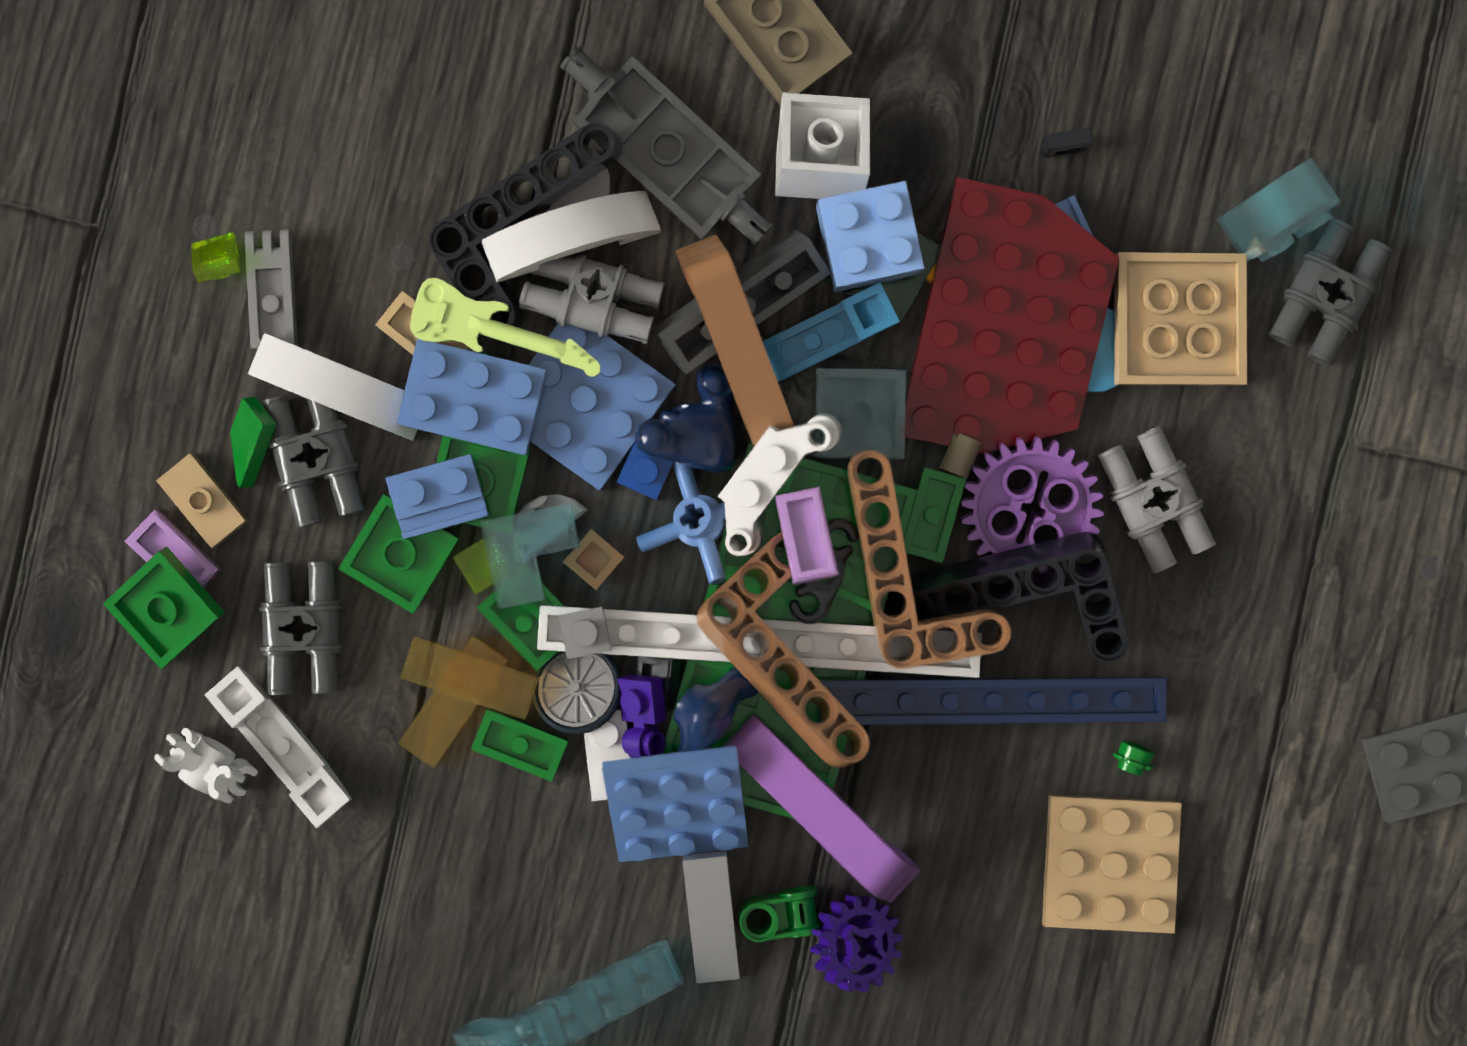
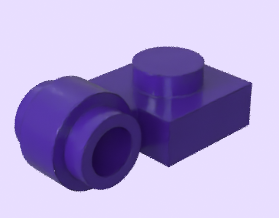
(645, 706)

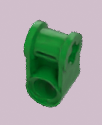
(783, 914)

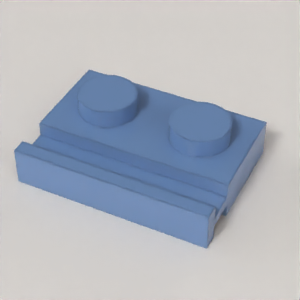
(437, 496)

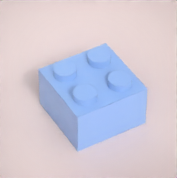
(869, 236)

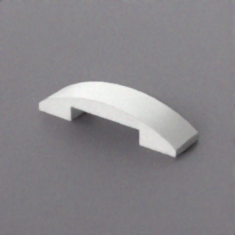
(569, 231)
(330, 384)
(280, 744)

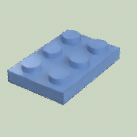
(472, 397)

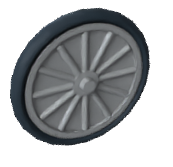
(577, 692)

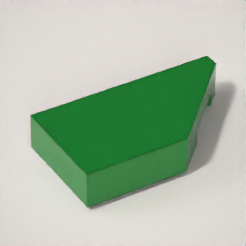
(250, 440)

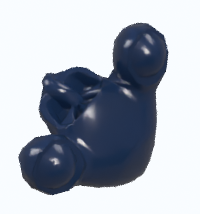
(695, 433)
(709, 710)

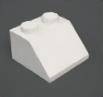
(822, 145)

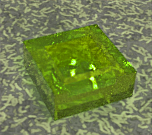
(215, 257)
(475, 566)

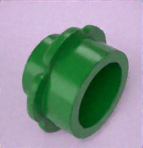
(1134, 757)

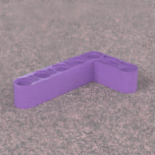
(822, 812)

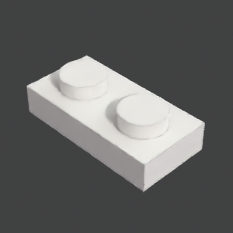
(602, 746)

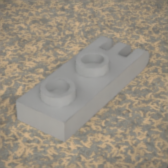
(271, 287)

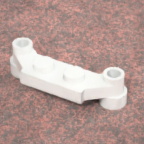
(765, 473)

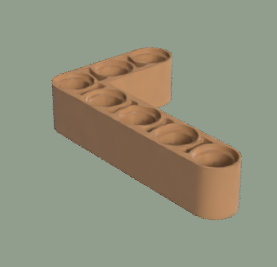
(734, 336)
(898, 579)
(777, 656)

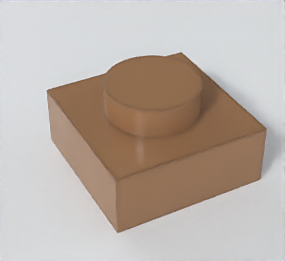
(594, 559)

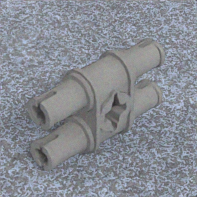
(600, 312)
(1179, 505)

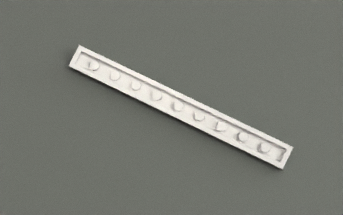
(813, 644)

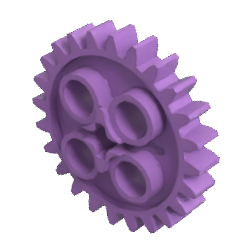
(994, 495)

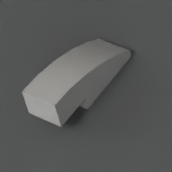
(711, 916)

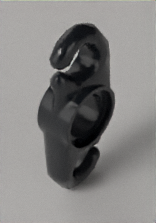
(825, 593)

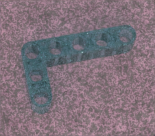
(582, 1006)

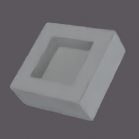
(585, 632)

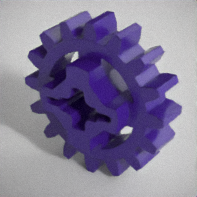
(841, 950)

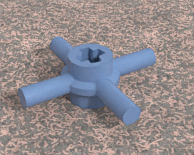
(685, 518)

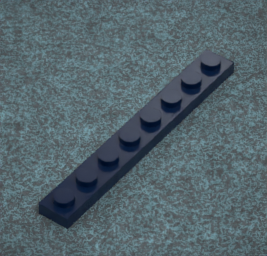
(1001, 700)

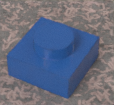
(644, 473)

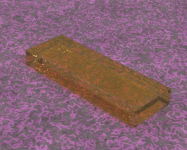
(470, 677)
(444, 714)

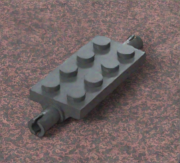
(668, 147)

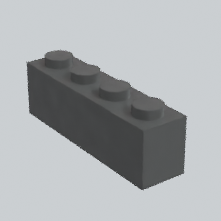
(768, 284)

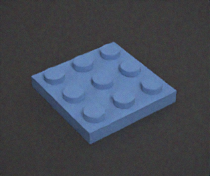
(594, 419)
(676, 803)

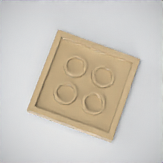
(1180, 319)
(1111, 863)

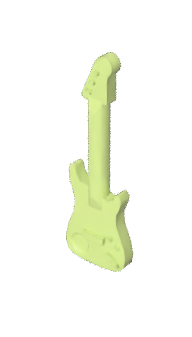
(447, 315)

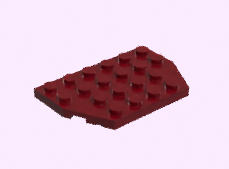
(1008, 321)

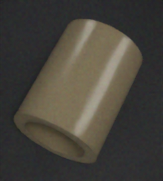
(960, 455)

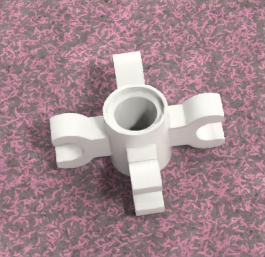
(206, 765)

